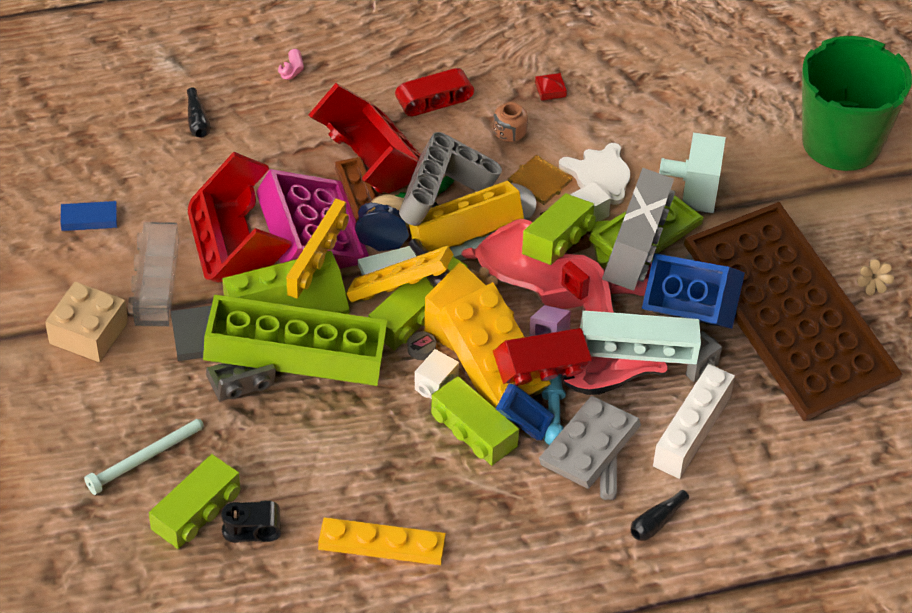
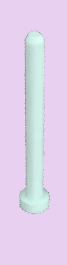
(95, 482)

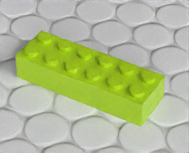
(294, 340)

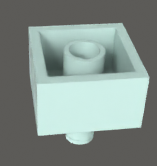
(699, 172)

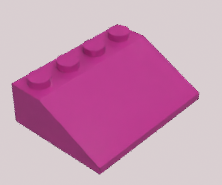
(296, 206)

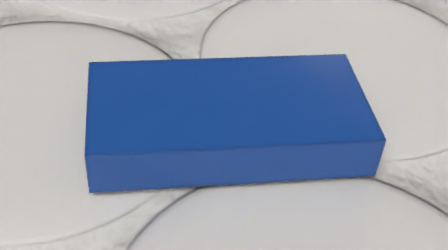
(88, 215)
(524, 412)

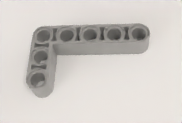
(447, 157)

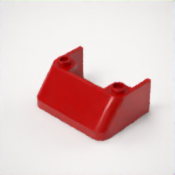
(371, 136)
(220, 223)

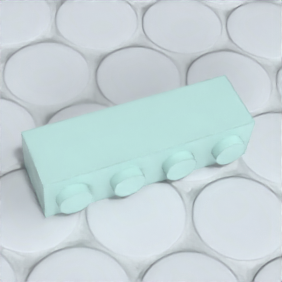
(641, 337)

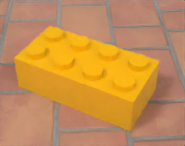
(474, 329)

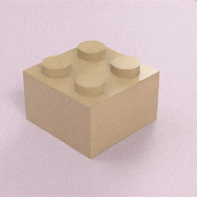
(86, 321)

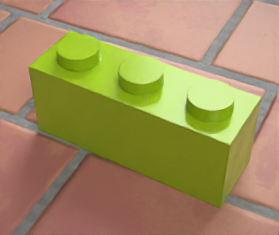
(558, 229)
(474, 421)
(195, 501)

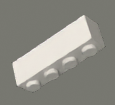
(693, 421)

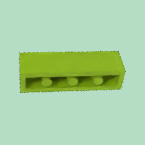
(405, 310)

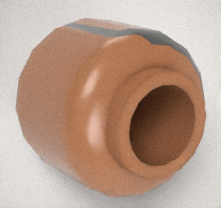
(510, 122)

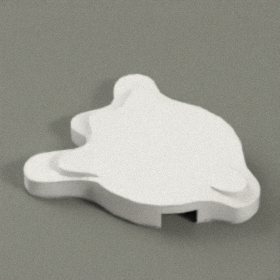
(601, 167)

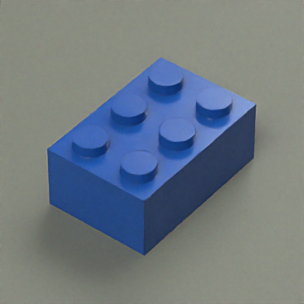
(693, 290)

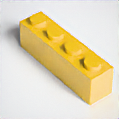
(469, 217)

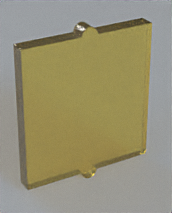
(541, 179)

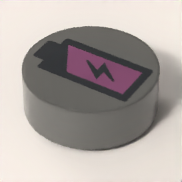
(421, 345)

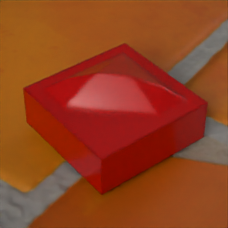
(550, 86)
(575, 280)

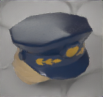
(381, 223)

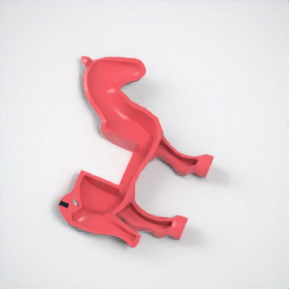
(504, 259)

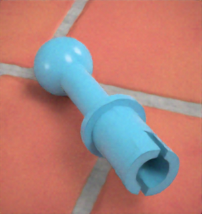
(554, 394)

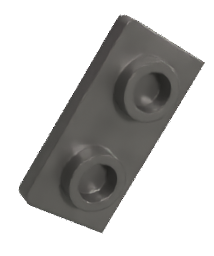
(234, 380)

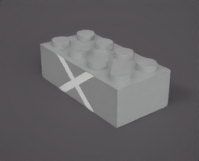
(640, 230)

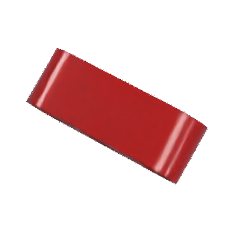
(434, 92)

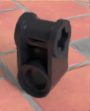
(254, 521)

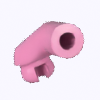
(294, 67)

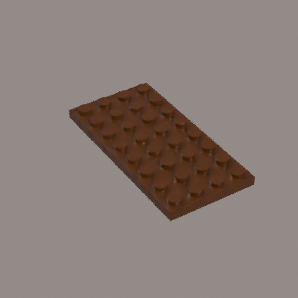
(796, 312)

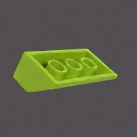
(270, 286)

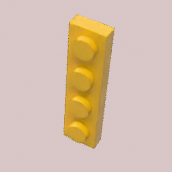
(316, 249)
(404, 272)
(381, 541)

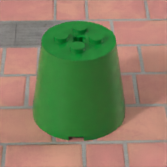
(851, 100)

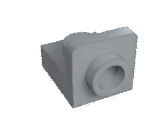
(708, 354)

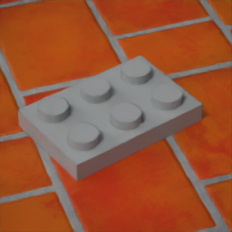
(590, 442)

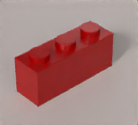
(542, 356)

